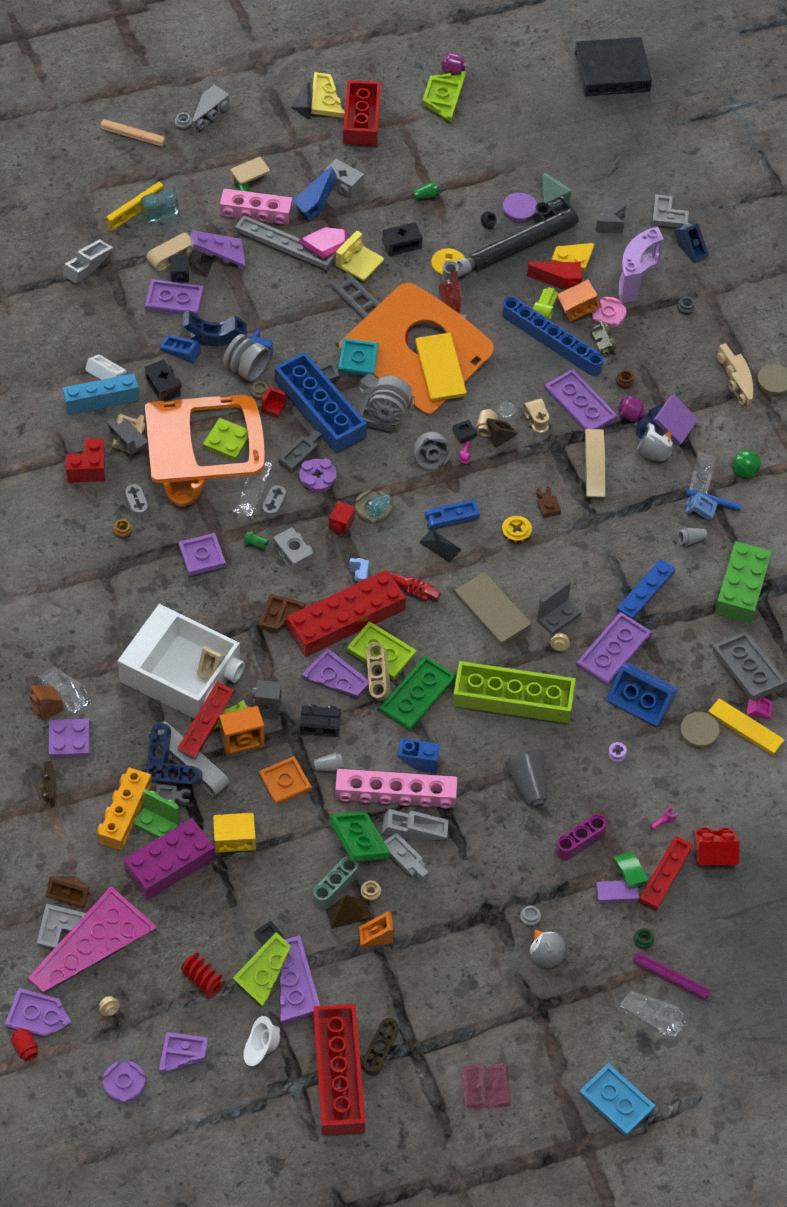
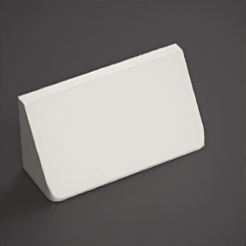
(103, 368)

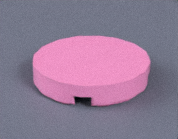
(611, 312)

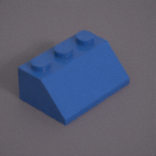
(642, 694)

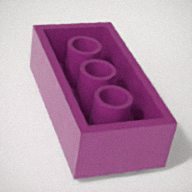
(169, 859)

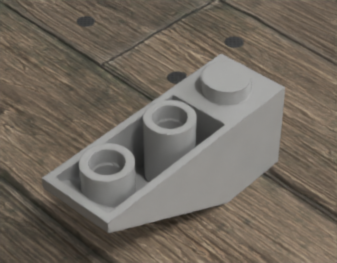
(211, 104)

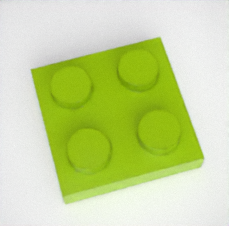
(226, 439)

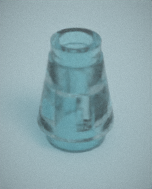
(376, 505)

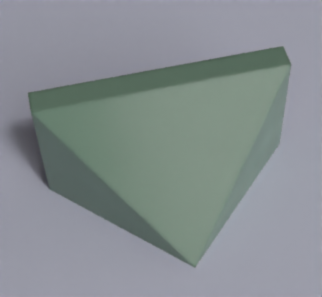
(553, 189)

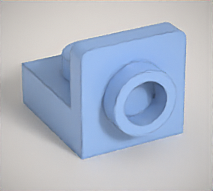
(360, 567)

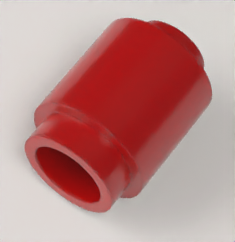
(24, 1044)

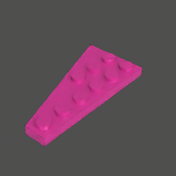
(100, 932)

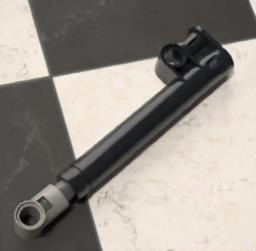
(549, 220)

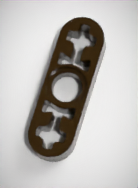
(381, 1055)

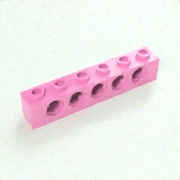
(403, 781)

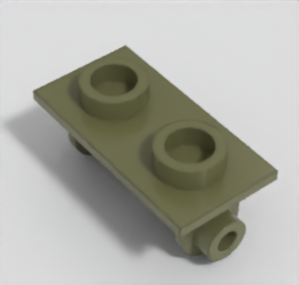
(602, 332)

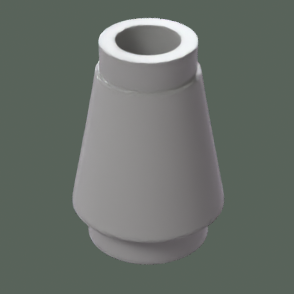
(691, 535)
(329, 763)

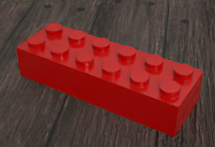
(345, 613)
(338, 1069)

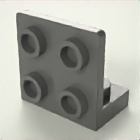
(556, 610)

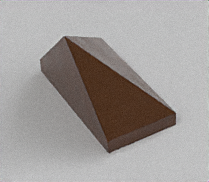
(68, 889)

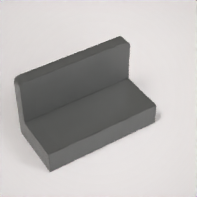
(127, 435)

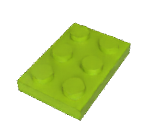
(398, 652)

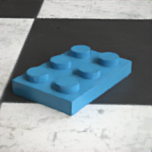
(617, 1100)

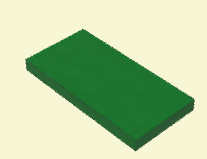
(417, 693)

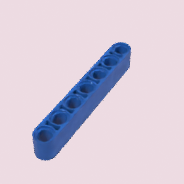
(552, 336)

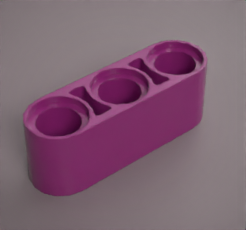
(585, 829)

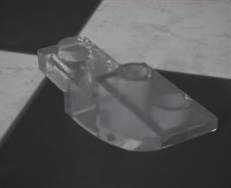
(253, 494)

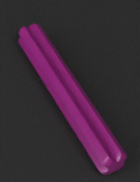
(672, 976)

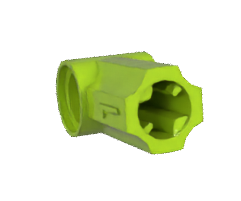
(546, 302)

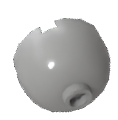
(432, 450)

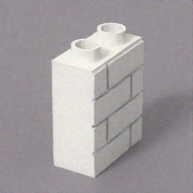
(166, 659)

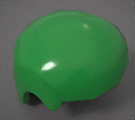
(746, 463)

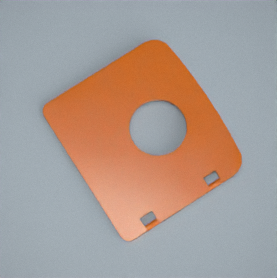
(392, 320)

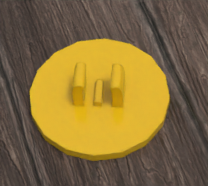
(443, 256)

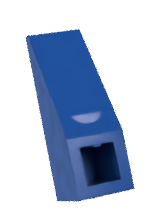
(314, 197)

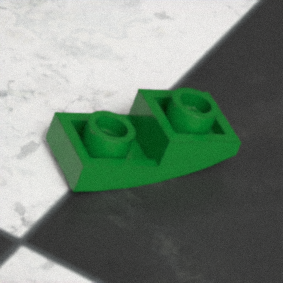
(631, 869)

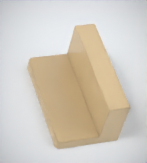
(248, 171)

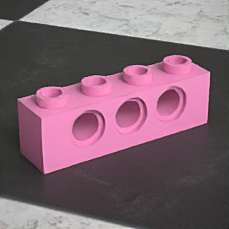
(256, 206)

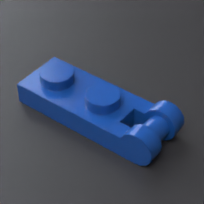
(452, 514)

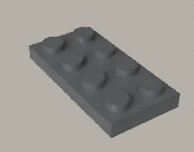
(749, 666)

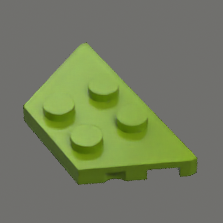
(443, 94)

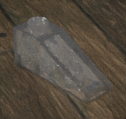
(69, 690)
(654, 1013)

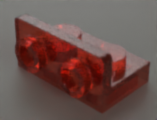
(450, 292)

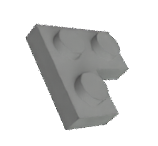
(665, 216)
(54, 921)

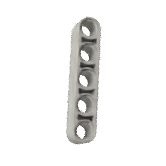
(213, 778)

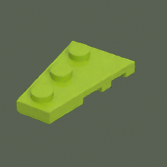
(264, 968)

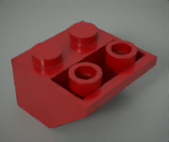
(716, 846)

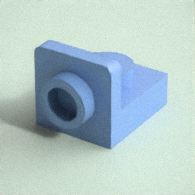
(702, 505)

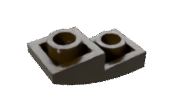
(50, 788)

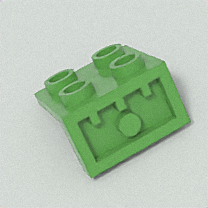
(157, 816)

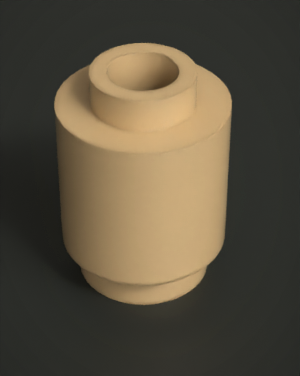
(482, 428)

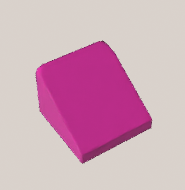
(760, 708)

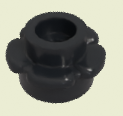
(488, 219)

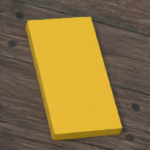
(440, 367)

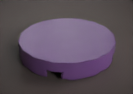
(519, 207)
(124, 1081)

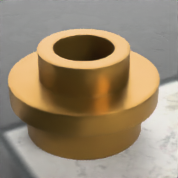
(122, 524)

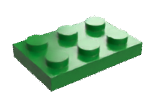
(359, 836)

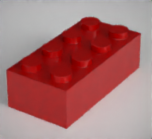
(362, 113)

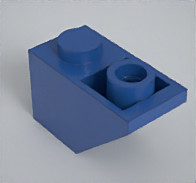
(419, 754)

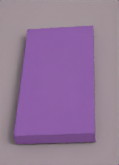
(580, 401)
(613, 648)

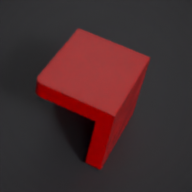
(273, 402)

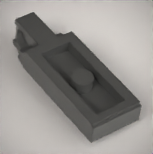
(300, 451)

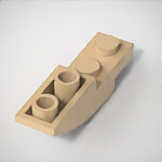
(739, 373)

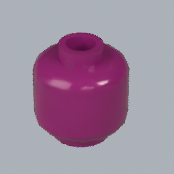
(453, 63)
(631, 409)

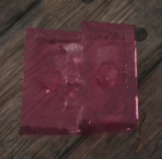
(486, 1085)

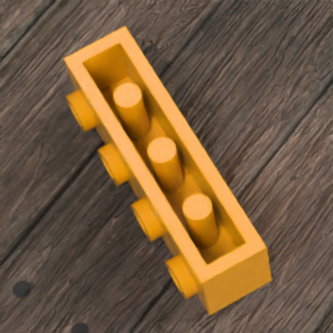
(124, 809)

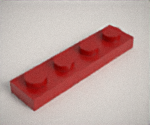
(206, 720)
(666, 872)

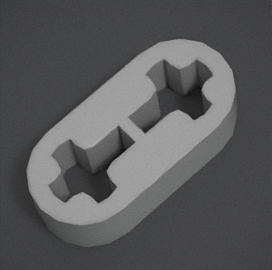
(140, 499)
(270, 500)

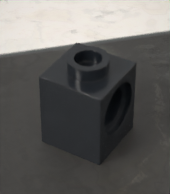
(180, 268)

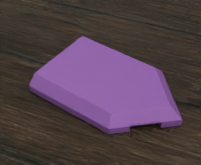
(37, 1013)

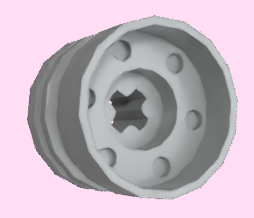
(246, 357)
(389, 400)

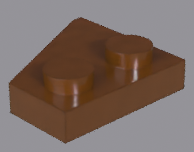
(276, 611)

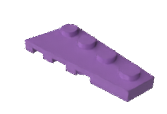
(297, 984)

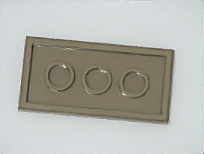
(492, 608)

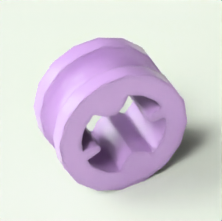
(617, 746)

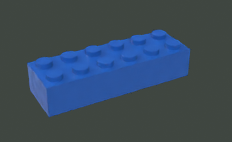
(320, 402)

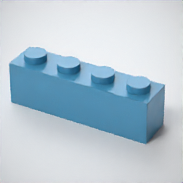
(101, 394)

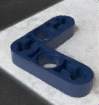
(161, 762)

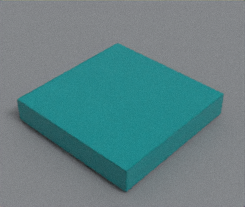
(358, 357)

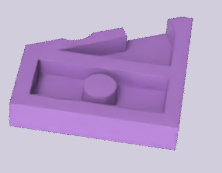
(182, 1051)

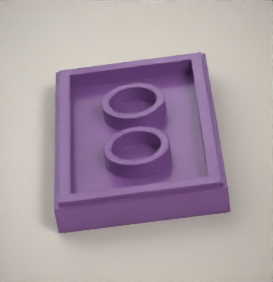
(173, 297)

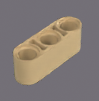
(161, 255)
(373, 664)

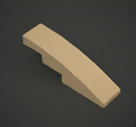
(594, 463)

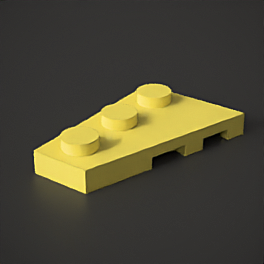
(324, 97)

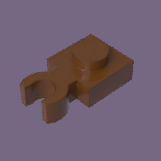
(547, 505)

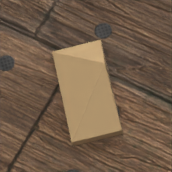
(209, 662)

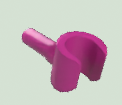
(464, 456)
(666, 818)

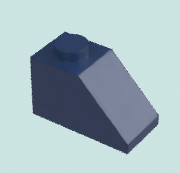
(691, 241)

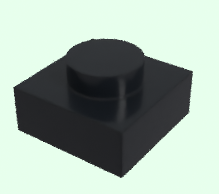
(464, 431)
(265, 932)

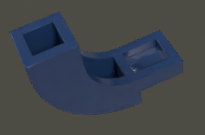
(213, 332)

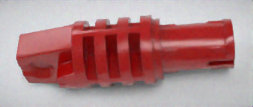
(417, 587)

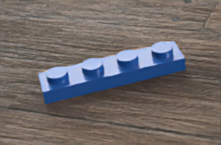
(646, 589)

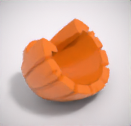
(183, 492)

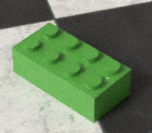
(743, 582)

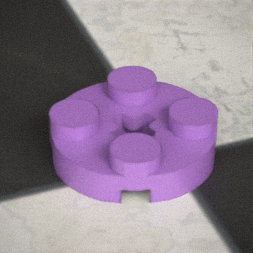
(317, 466)

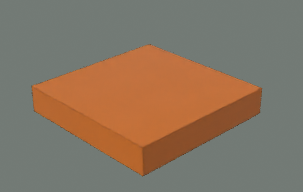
(285, 780)

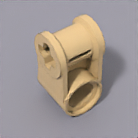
(537, 415)

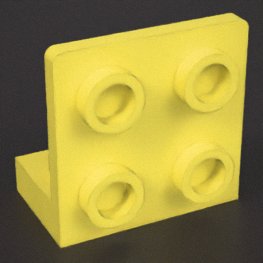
(356, 258)

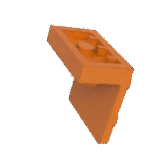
(579, 300)

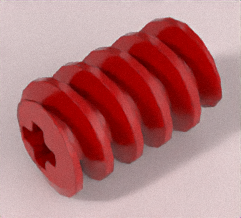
(202, 976)

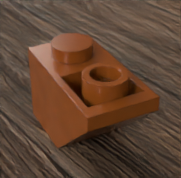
(45, 701)

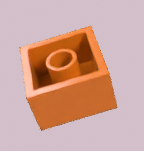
(241, 730)

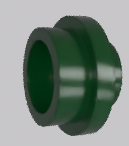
(643, 933)

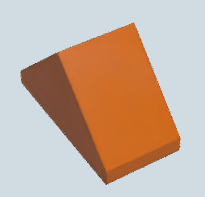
(377, 931)

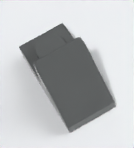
(612, 220)

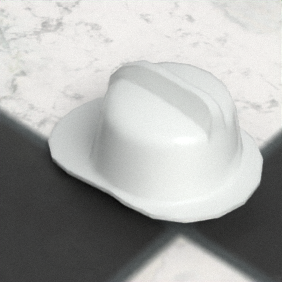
(262, 1040)

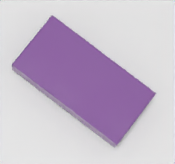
(616, 892)

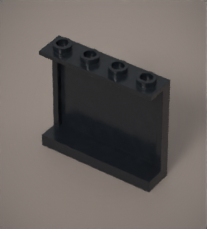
(613, 66)

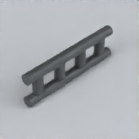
(350, 299)

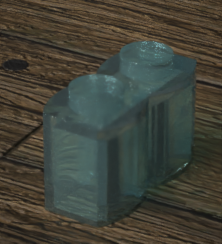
(159, 205)

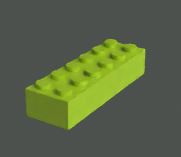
(513, 692)

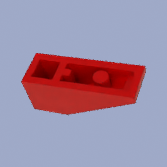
(558, 274)

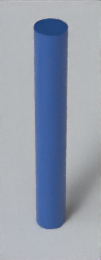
(722, 502)

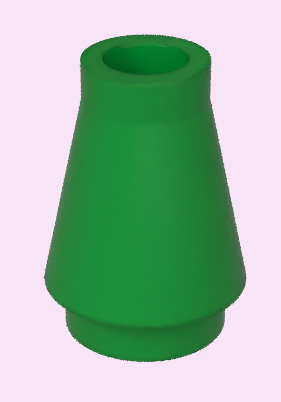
(427, 191)

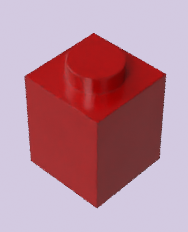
(341, 518)

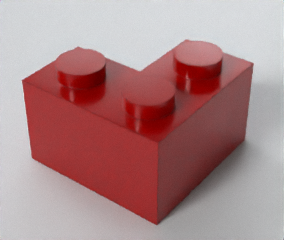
(87, 466)

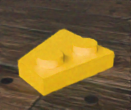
(574, 253)

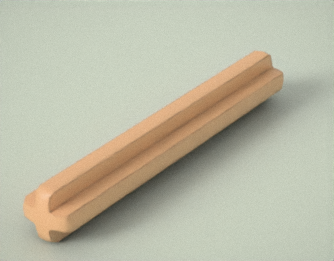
(132, 132)

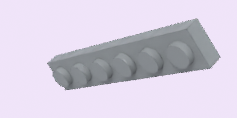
(281, 241)

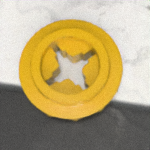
(513, 523)

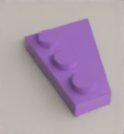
(222, 246)
(336, 674)

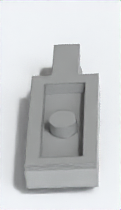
(406, 857)

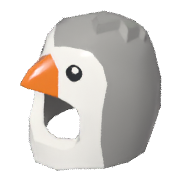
(654, 446)
(547, 949)

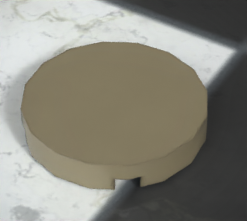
(773, 379)
(360, 510)
(699, 730)

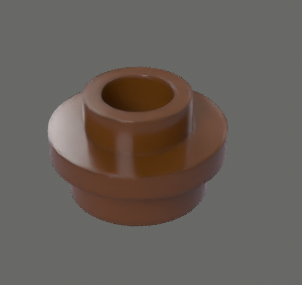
(625, 378)

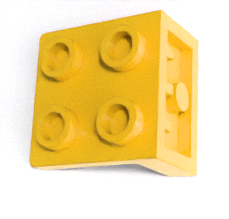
(234, 832)

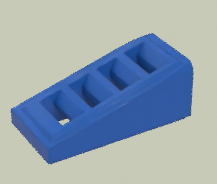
(189, 354)

